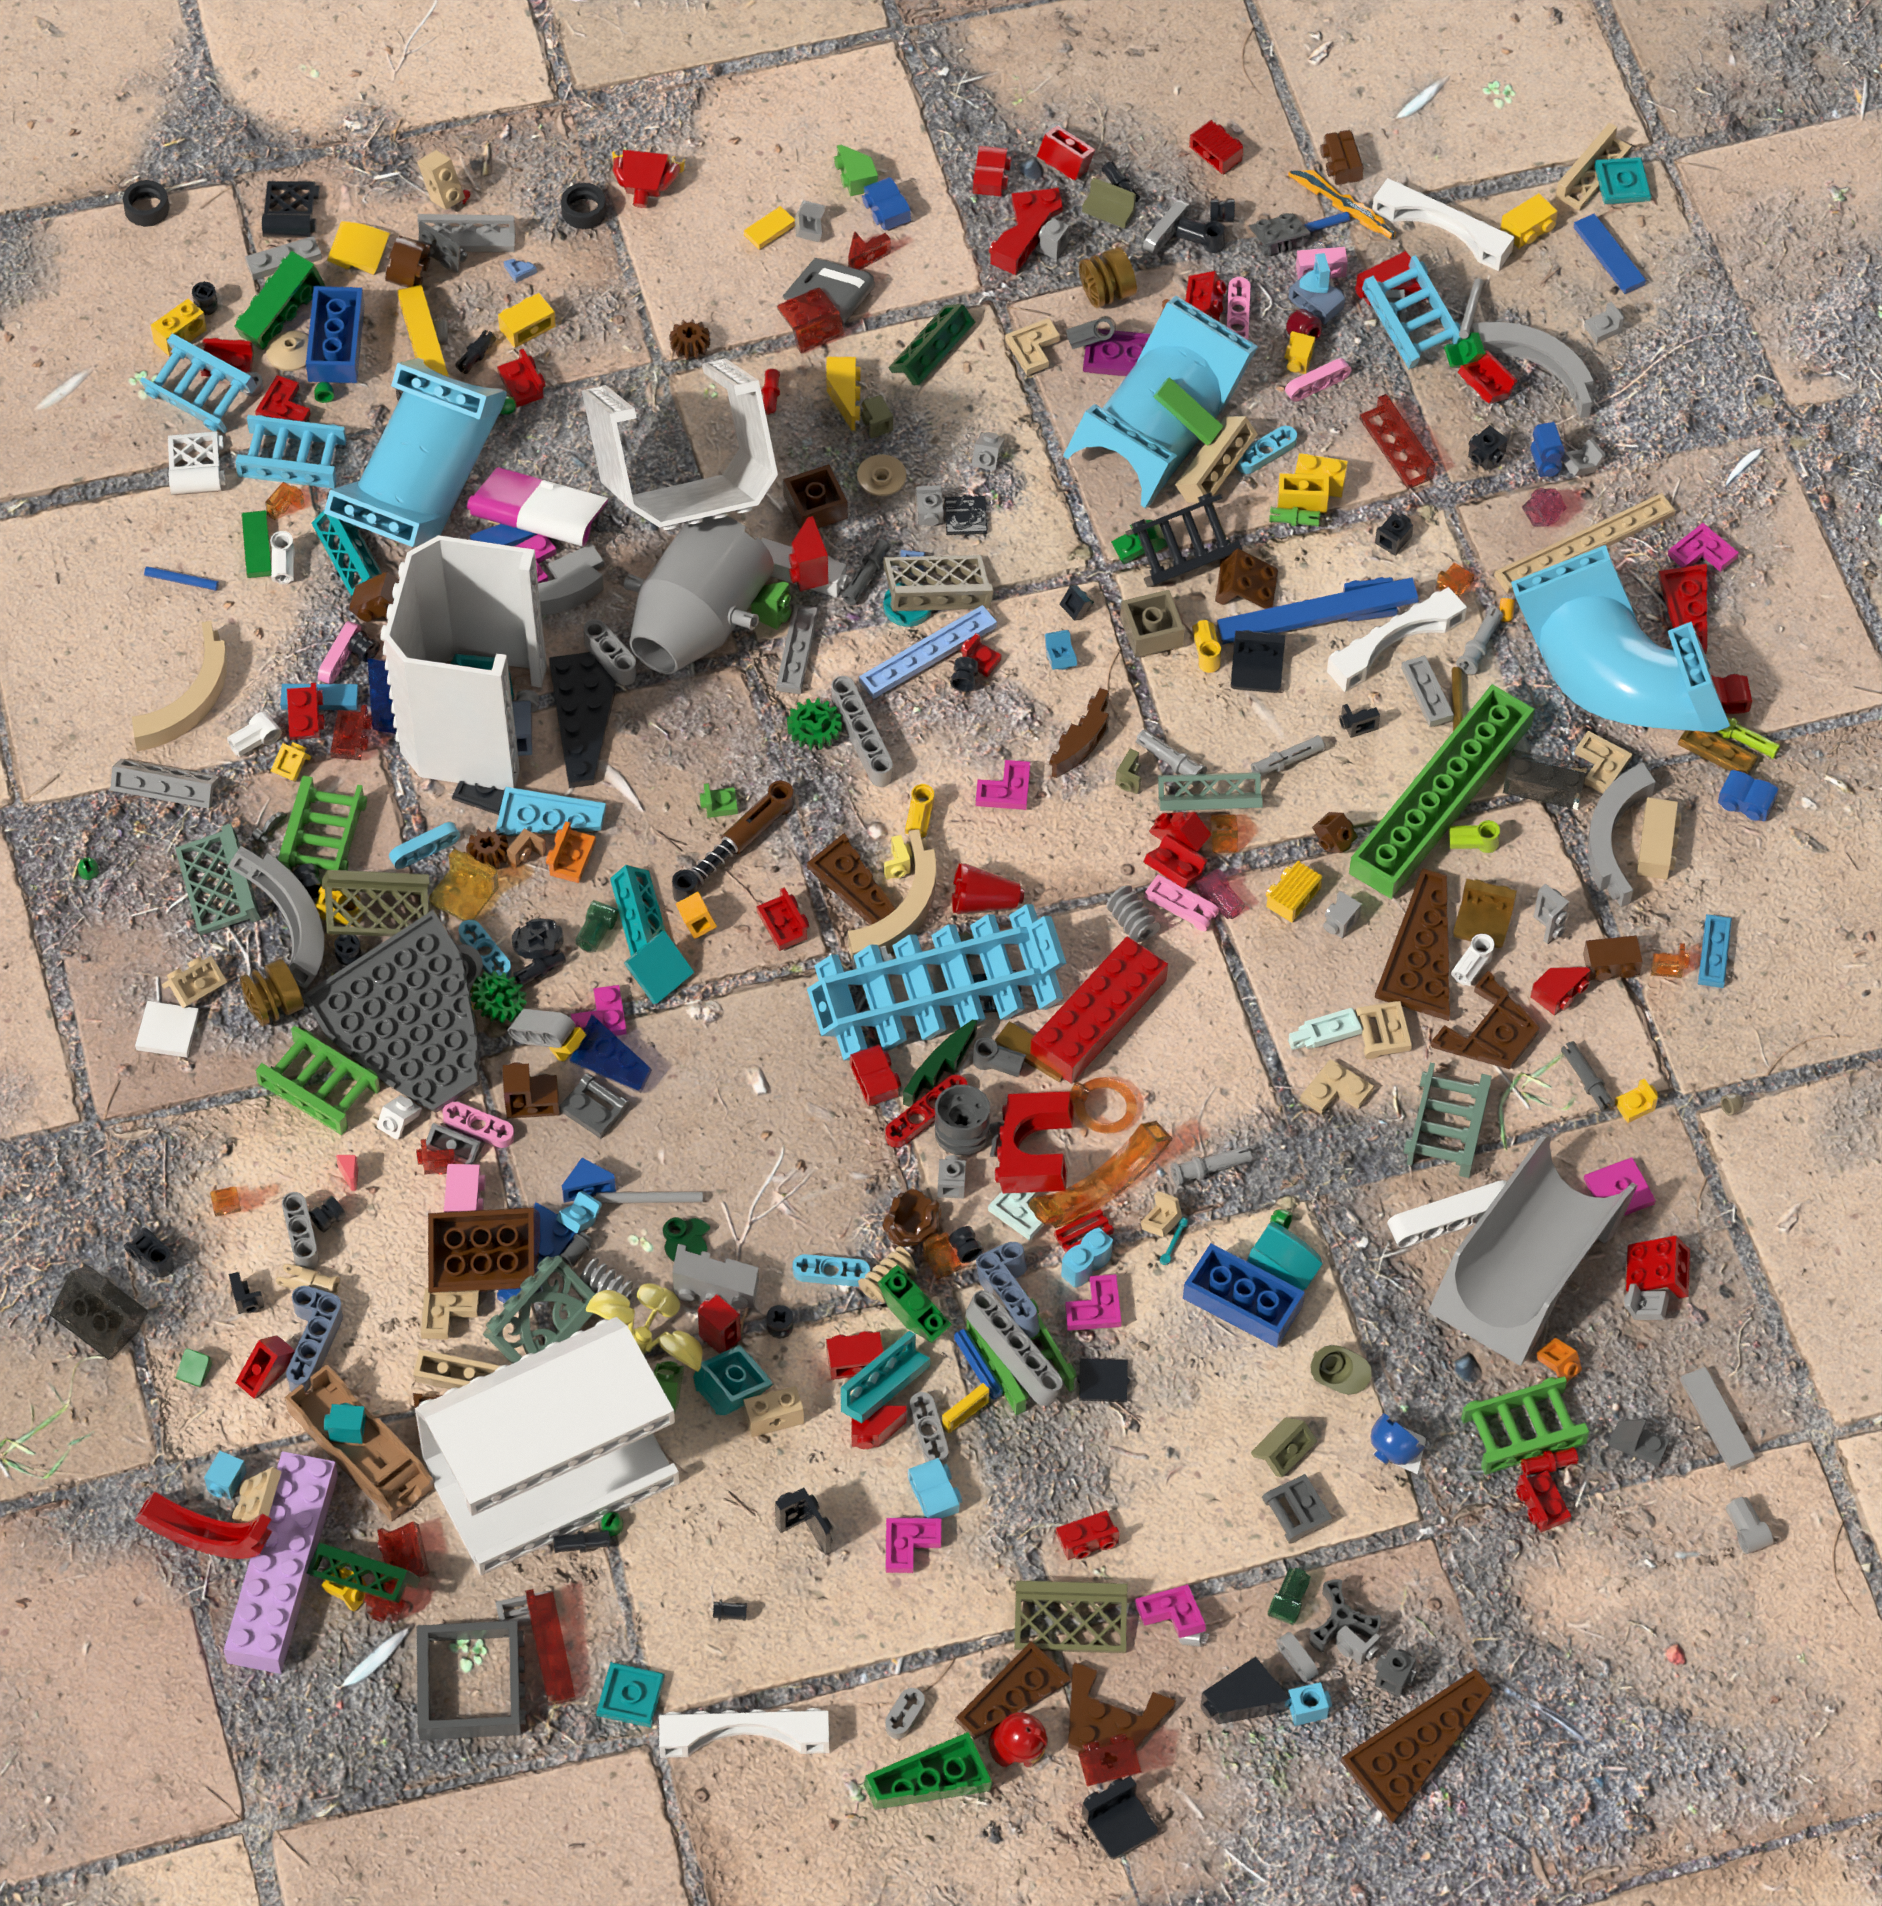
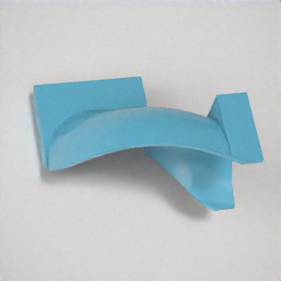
(1604, 657)

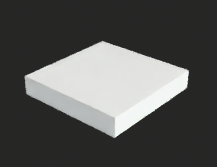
(167, 1029)

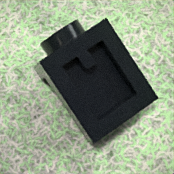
(1359, 723)
(245, 1301)

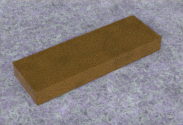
(1718, 750)
(1019, 1040)

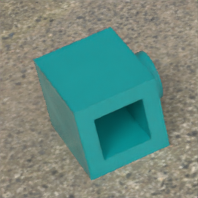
(346, 1423)

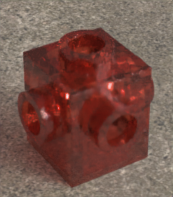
(384, 1609)

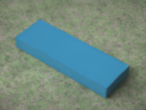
(334, 696)
(1714, 951)

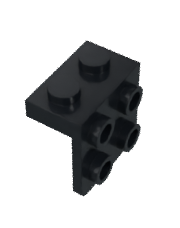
(1257, 661)
(801, 1507)
(1118, 1818)

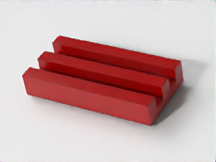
(1080, 1223)

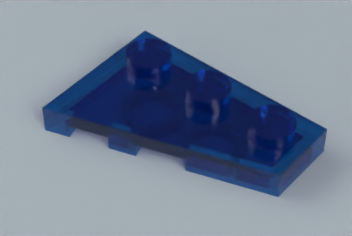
(379, 697)
(610, 1057)

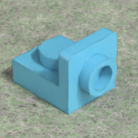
(580, 1214)

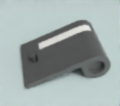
(841, 284)

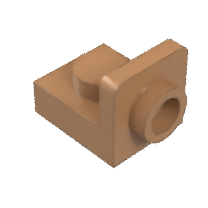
(523, 845)

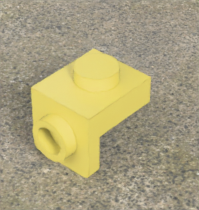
(901, 864)

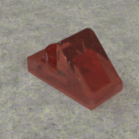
(864, 254)

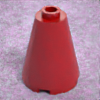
(983, 891)

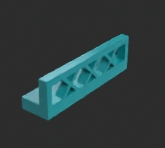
(353, 544)
(633, 910)
(885, 1379)

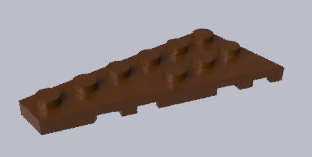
(1420, 955)
(1406, 1753)

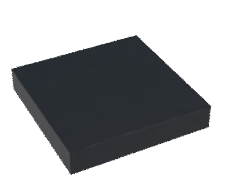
(479, 797)

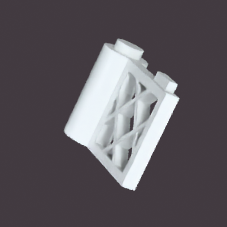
(195, 476)

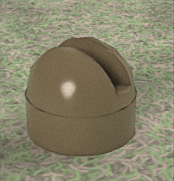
(1731, 1103)

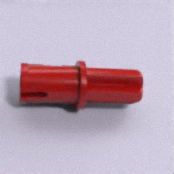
(770, 390)

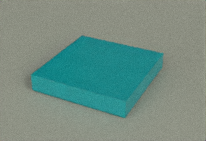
(1622, 180)
(658, 967)
(630, 1694)

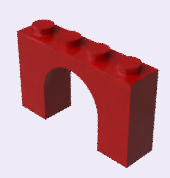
(1023, 1116)

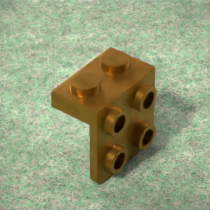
(1485, 911)

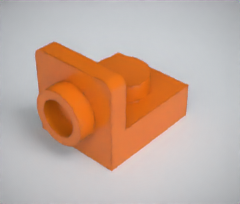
(1560, 1359)

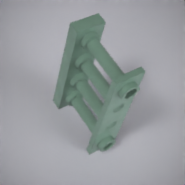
(1473, 1113)

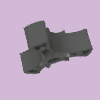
(1340, 1616)

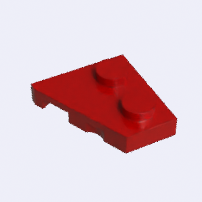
(1034, 202)

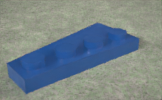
(553, 1242)

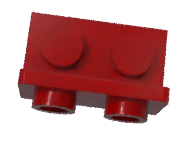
(1206, 293)
(234, 352)
(522, 379)
(304, 712)
(1176, 862)
(1543, 1501)
(1087, 1535)

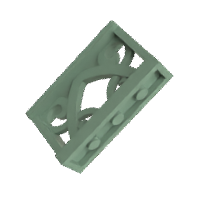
(522, 1302)

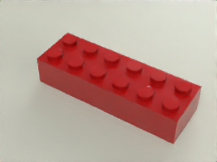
(1099, 1009)

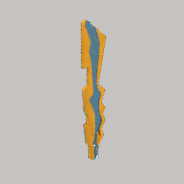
(1344, 203)

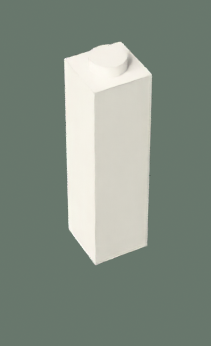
(836, 570)

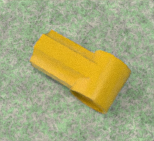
(1207, 646)
(920, 812)

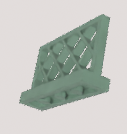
(242, 886)

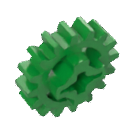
(814, 724)

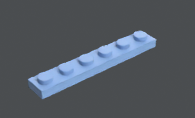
(926, 652)

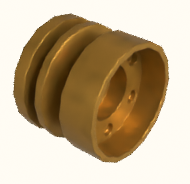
(1107, 277)
(269, 993)

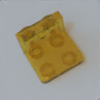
(465, 886)

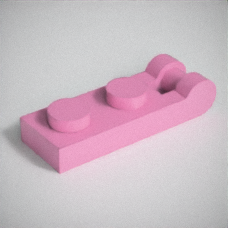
(1181, 902)

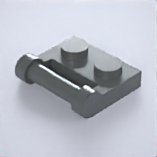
(589, 1112)
(1305, 1505)

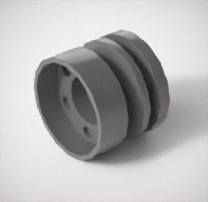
(962, 1120)

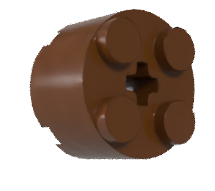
(408, 262)

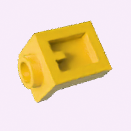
(290, 761)
(570, 1045)
(1637, 1101)
(351, 1597)

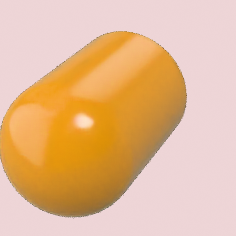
(1507, 608)

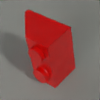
(808, 558)

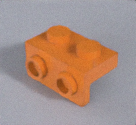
(570, 853)

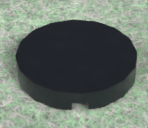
(537, 939)

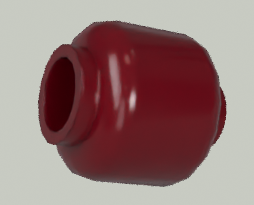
(1305, 323)

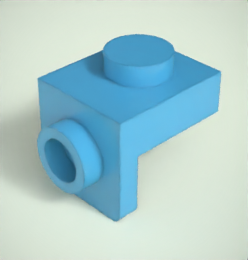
(1059, 650)

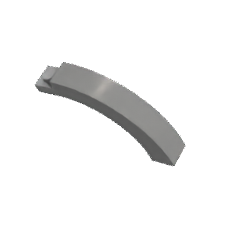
(1545, 350)
(570, 589)
(1618, 798)
(295, 906)

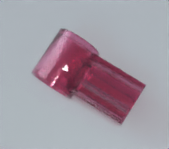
(1217, 889)

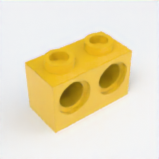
(184, 321)

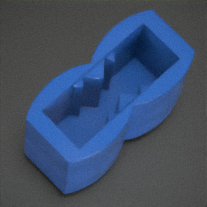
(886, 203)
(1547, 449)
(1748, 795)

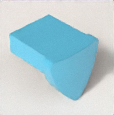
(1317, 279)

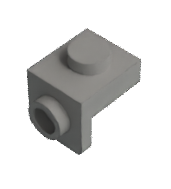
(809, 221)
(987, 450)
(1584, 460)
(1646, 1304)
(1351, 1645)

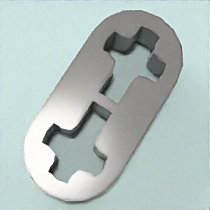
(1297, 1657)
(899, 1710)

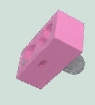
(1335, 257)

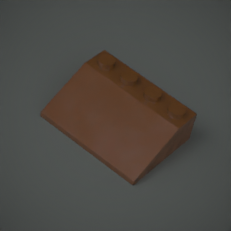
(482, 1249)

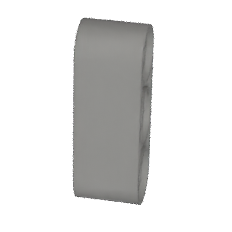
(608, 642)
(541, 1028)
(296, 1221)

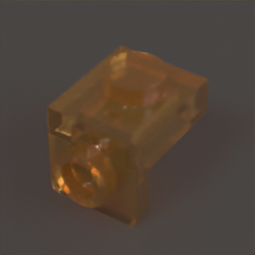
(225, 1201)

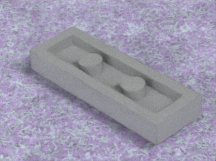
(268, 261)
(1427, 691)

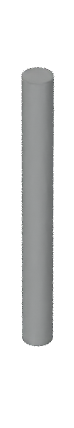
(1471, 308)
(650, 1197)

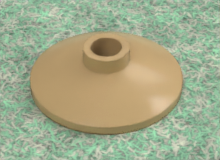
(286, 357)
(878, 468)

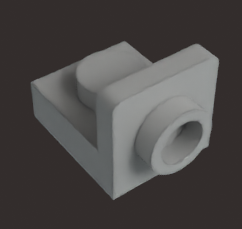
(1605, 324)

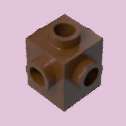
(1335, 832)

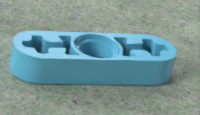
(1271, 440)
(424, 845)
(484, 939)
(824, 1261)

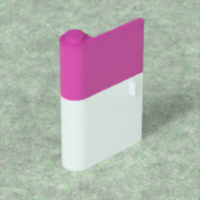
(537, 506)

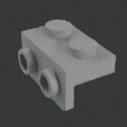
(1551, 912)

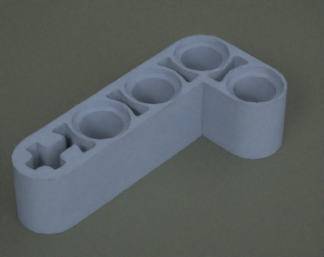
(997, 1275)
(310, 1343)

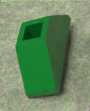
(912, 1305)

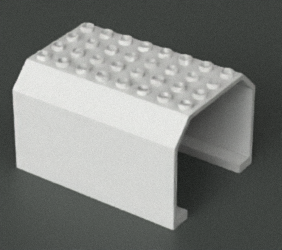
(739, 486)
(471, 602)
(548, 1444)

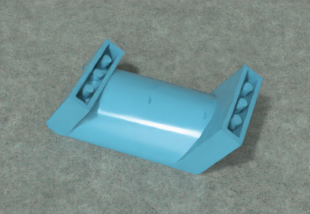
(1198, 357)
(420, 456)

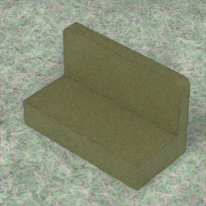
(1110, 203)
(1285, 1445)

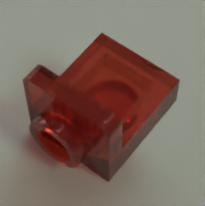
(434, 1161)

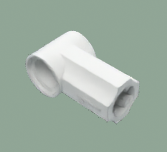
(282, 557)
(260, 730)
(1473, 960)

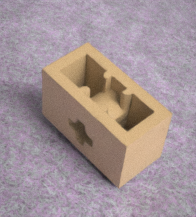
(441, 179)
(773, 1411)

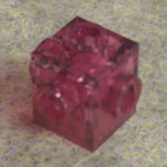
(1544, 507)

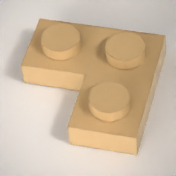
(1027, 344)
(1607, 759)
(1332, 1082)
(442, 1306)

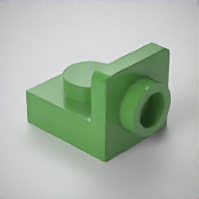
(718, 802)

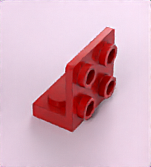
(1659, 1265)

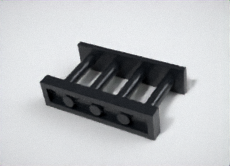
(1202, 554)

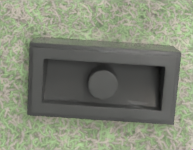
(465, 1147)

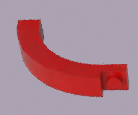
(202, 1532)

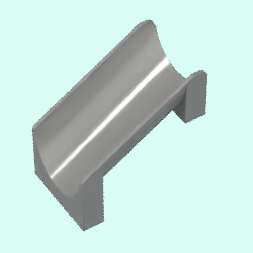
(1523, 1255)

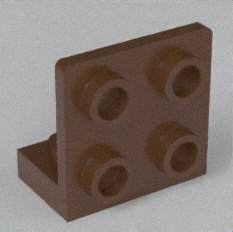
(1248, 578)

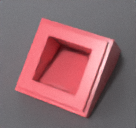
(349, 1169)

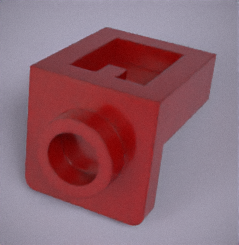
(985, 656)

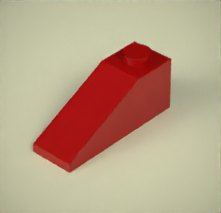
(1018, 243)

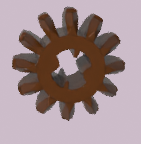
(689, 339)
(488, 847)

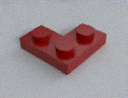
(279, 404)

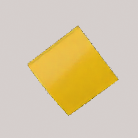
(358, 246)

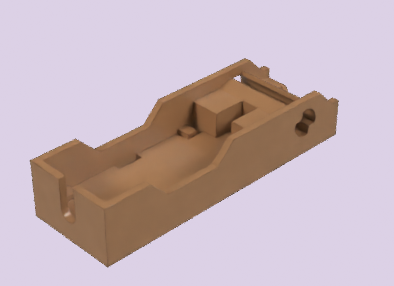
(378, 1465)

